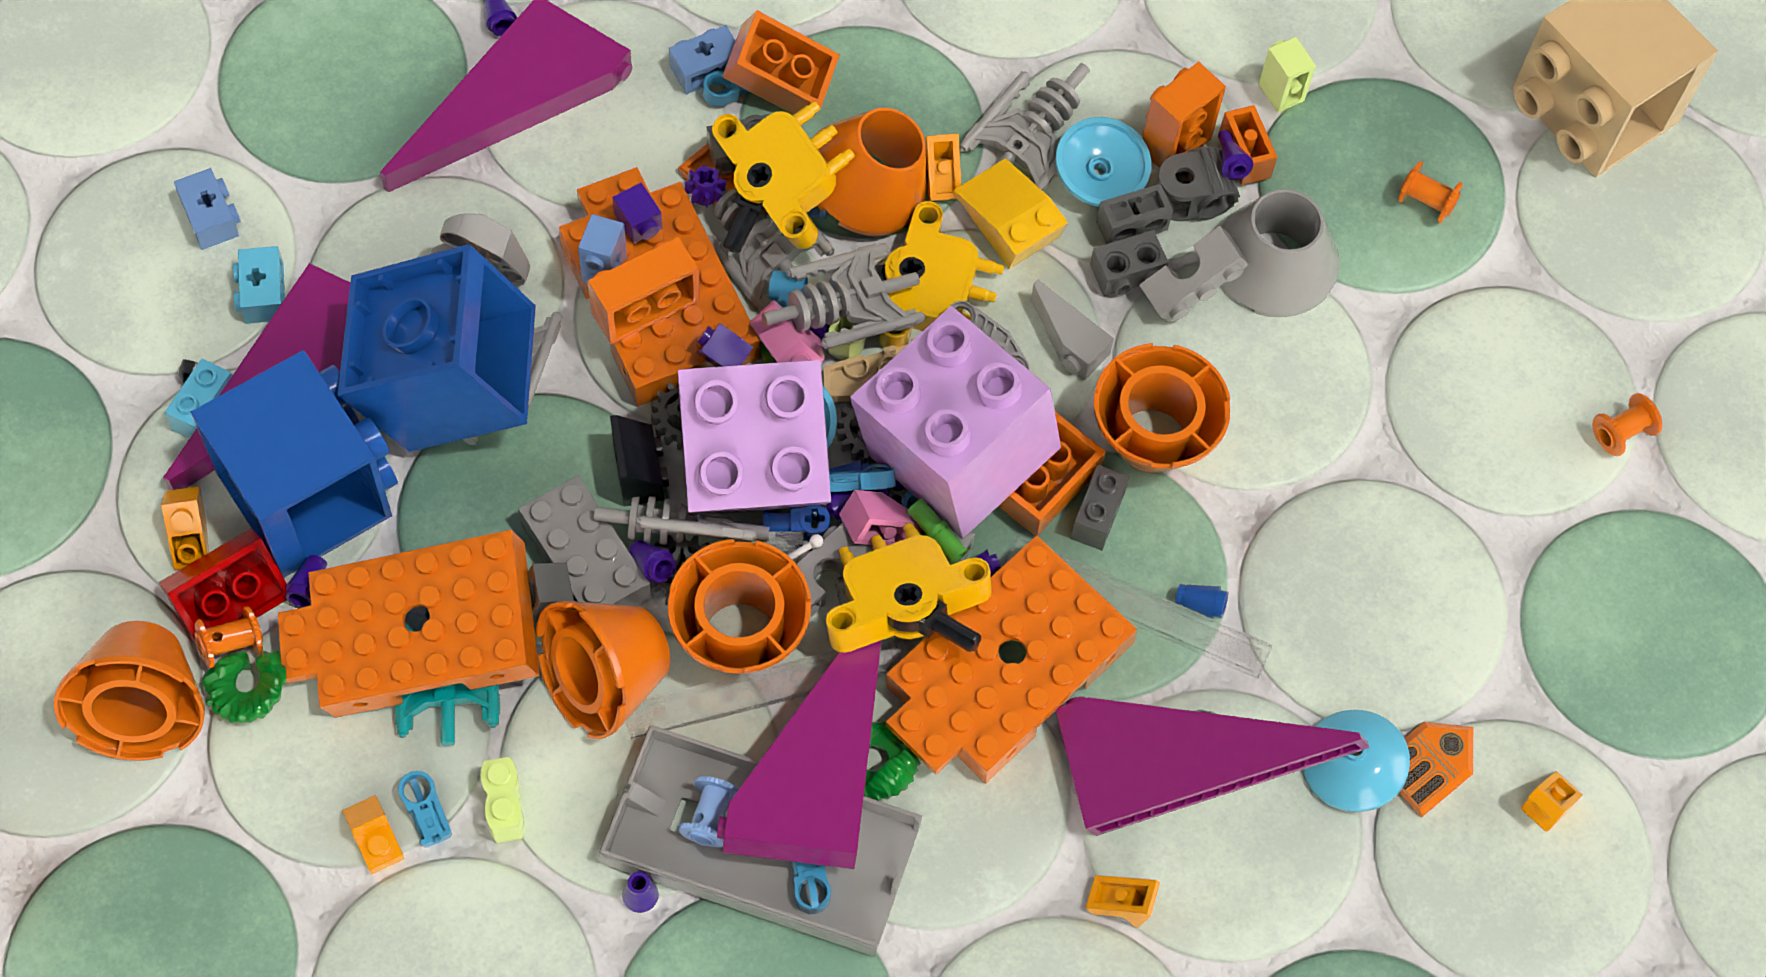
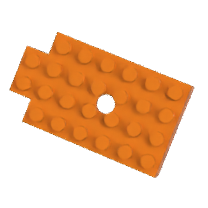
(657, 352)
(358, 634)
(992, 709)

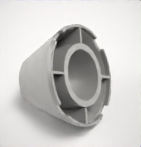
(1281, 279)

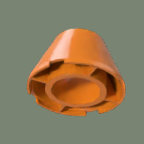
(868, 194)
(1168, 382)
(732, 575)
(600, 661)
(132, 694)

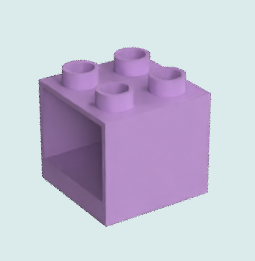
(957, 420)
(754, 437)

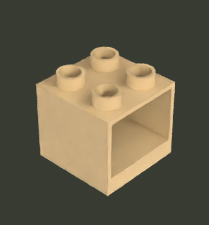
(1611, 76)

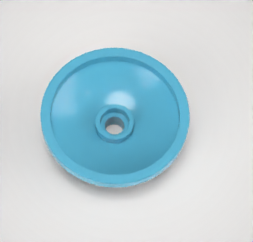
(1105, 146)
(1367, 779)

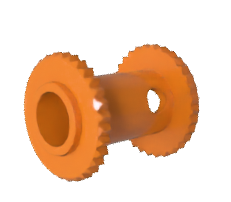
(1430, 192)
(1615, 431)
(230, 635)

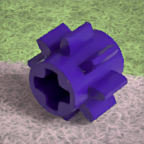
(705, 186)

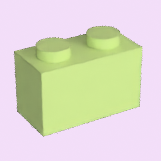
(1286, 74)

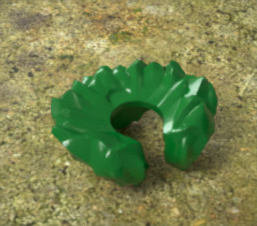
(250, 705)
(896, 772)

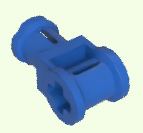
(798, 521)

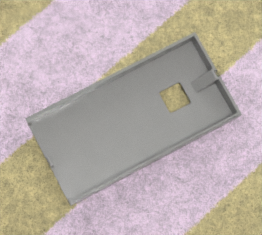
(762, 887)

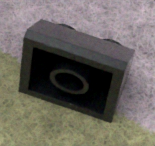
(637, 460)

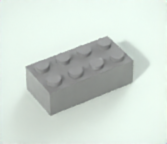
(597, 560)

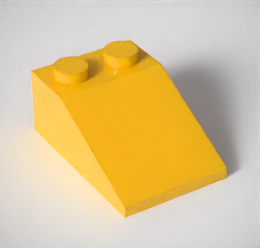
(1011, 212)

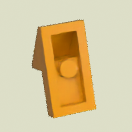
(942, 166)
(1551, 801)
(373, 834)
(1123, 898)

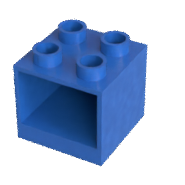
(437, 349)
(297, 460)

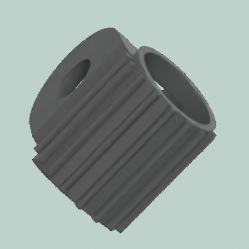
(1199, 181)

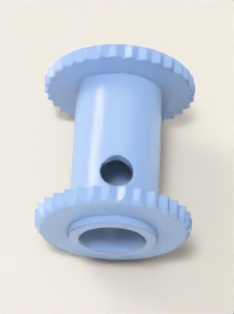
(711, 805)

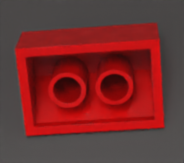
(226, 582)

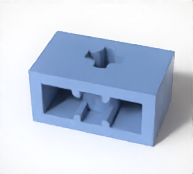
(700, 56)
(206, 208)
(601, 246)

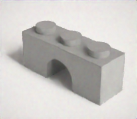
(1219, 263)
(827, 559)

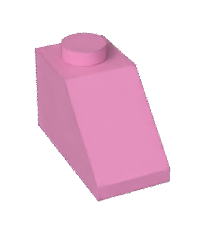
(786, 341)
(872, 514)

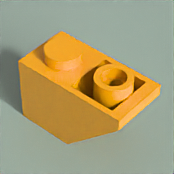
(185, 525)

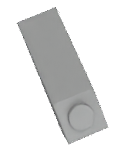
(1075, 338)

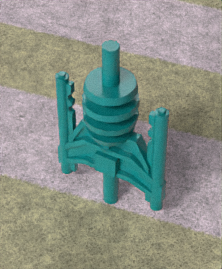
(447, 698)

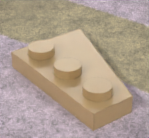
(849, 375)

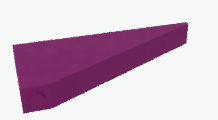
(527, 76)
(307, 320)
(1155, 759)
(811, 781)

